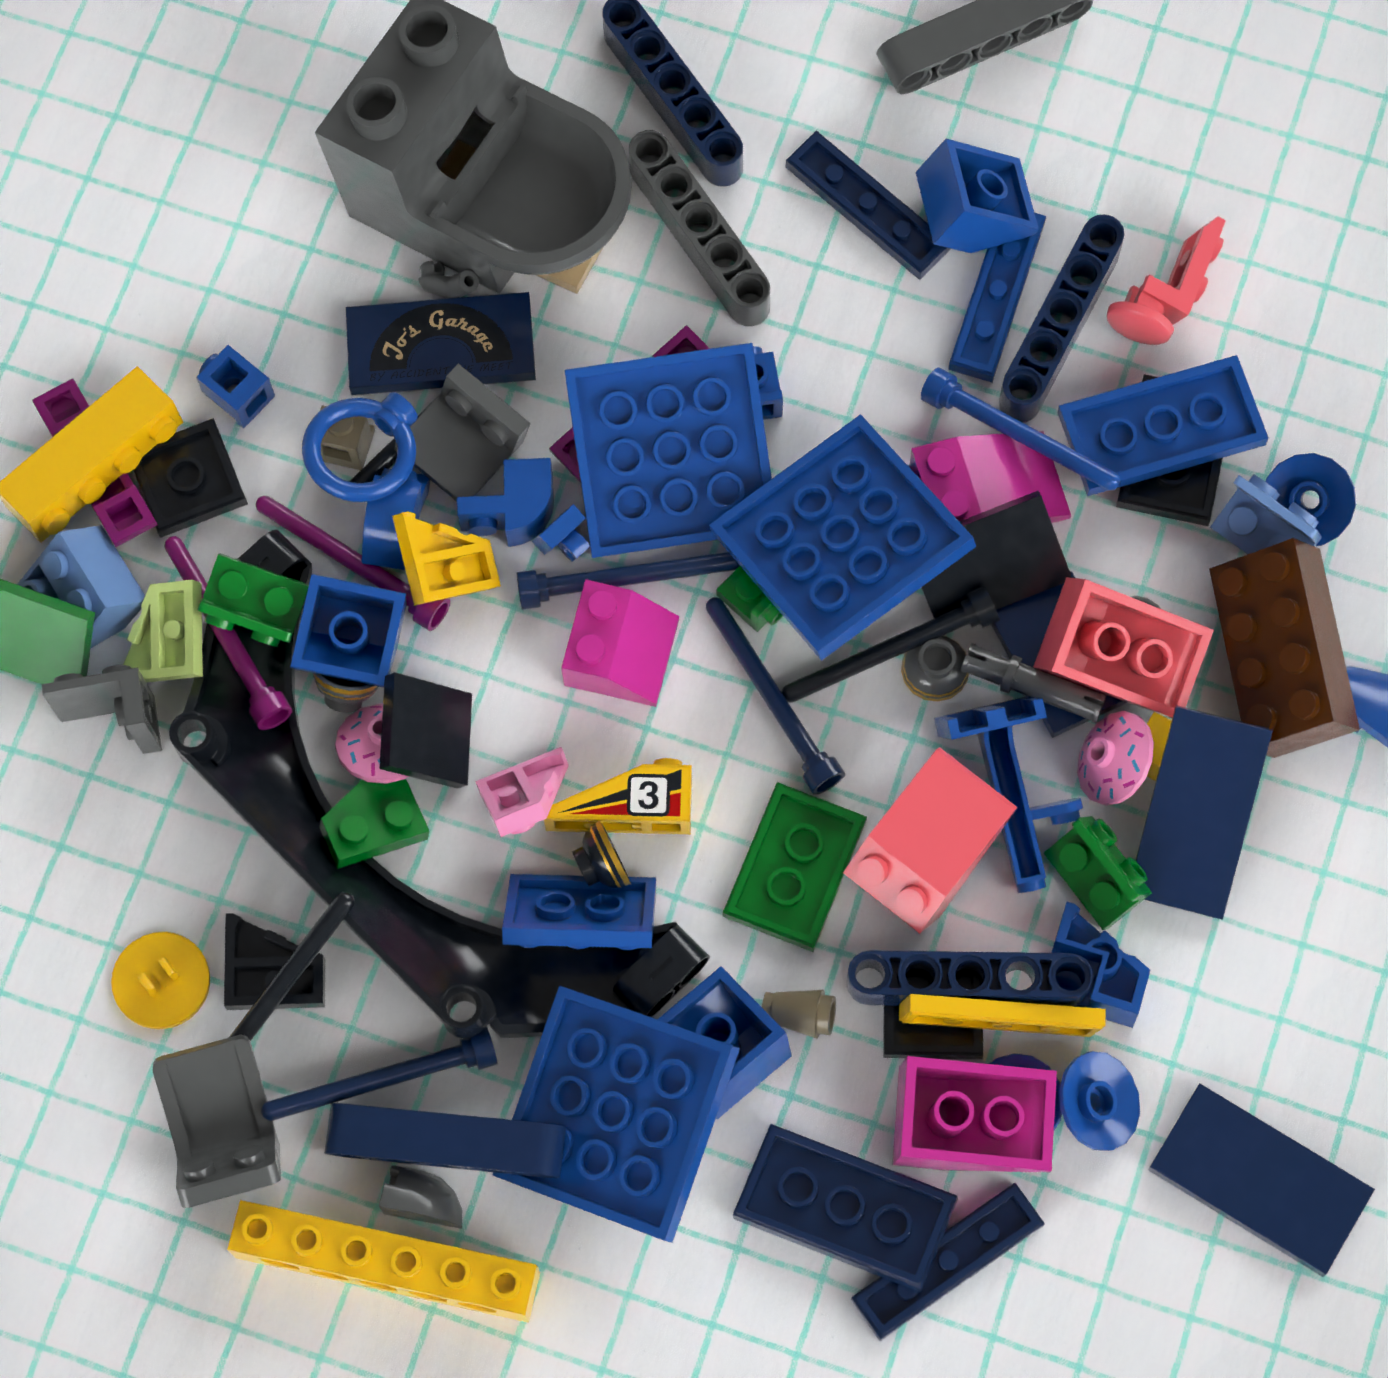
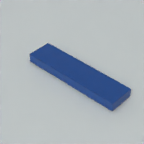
(994, 306)

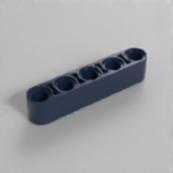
(679, 108)
(1064, 298)
(989, 965)
(445, 1140)

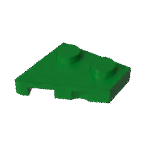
(373, 822)

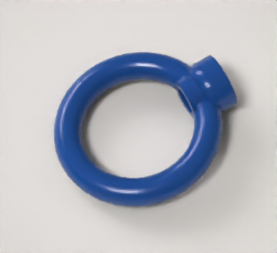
(392, 417)

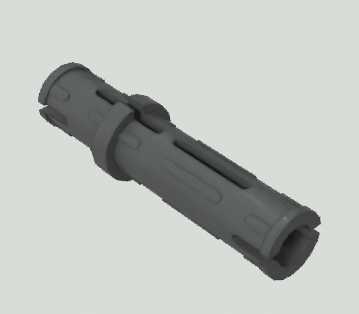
(1032, 682)

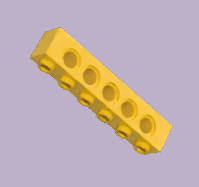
(384, 1261)

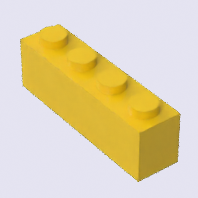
(89, 454)

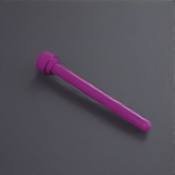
(426, 615)
(267, 706)

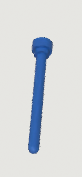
(944, 391)

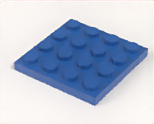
(666, 445)
(842, 536)
(632, 1106)

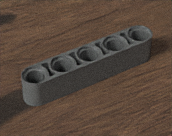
(970, 37)
(701, 247)

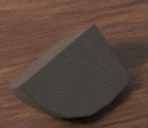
(420, 1197)

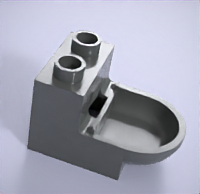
(533, 194)

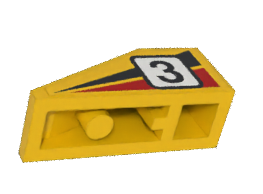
(642, 800)

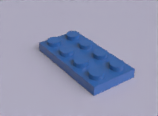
(1166, 423)

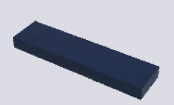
(866, 204)
(962, 1254)

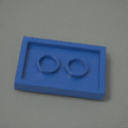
(572, 914)

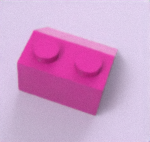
(619, 644)

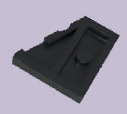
(255, 959)

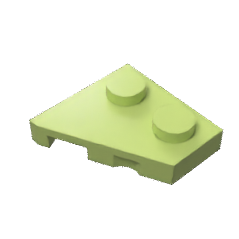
(168, 633)

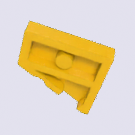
(443, 560)

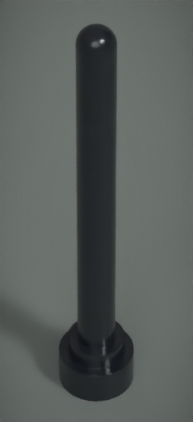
(974, 611)
(295, 965)

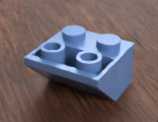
(89, 573)

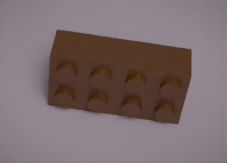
(1284, 646)

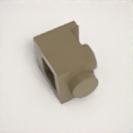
(350, 435)

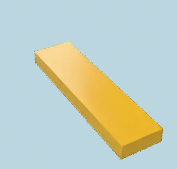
(1001, 1015)

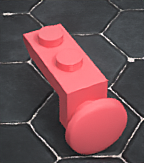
(1156, 306)

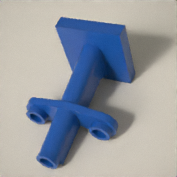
(994, 731)

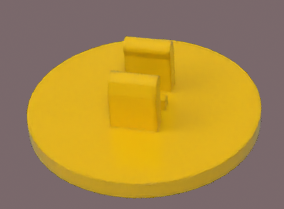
(160, 980)

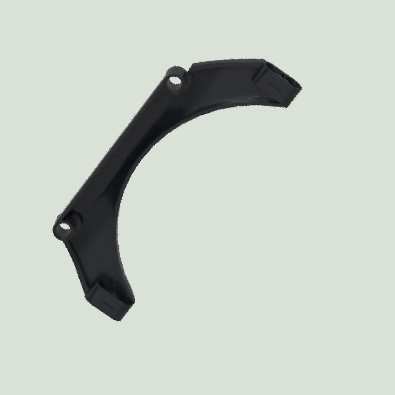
(423, 943)

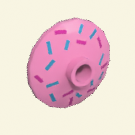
(360, 746)
(1115, 758)

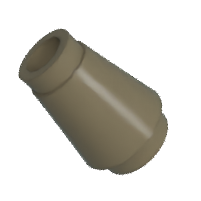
(802, 1011)

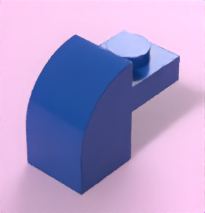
(520, 511)
(380, 538)

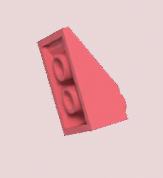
(1123, 647)
(930, 840)

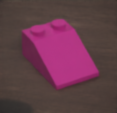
(986, 472)
(974, 1116)

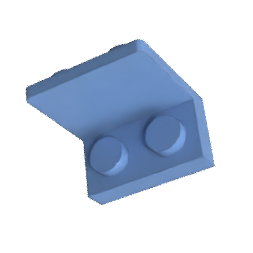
(1257, 520)

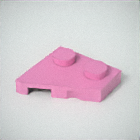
(523, 792)

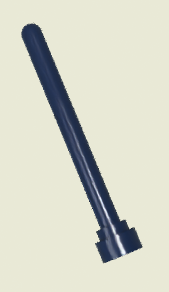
(537, 588)
(820, 769)
(472, 1051)

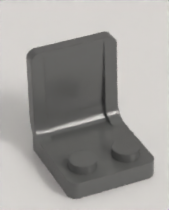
(216, 1120)

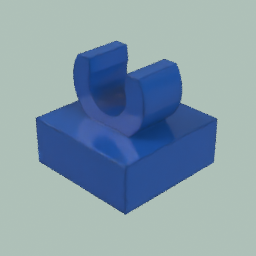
(562, 534)

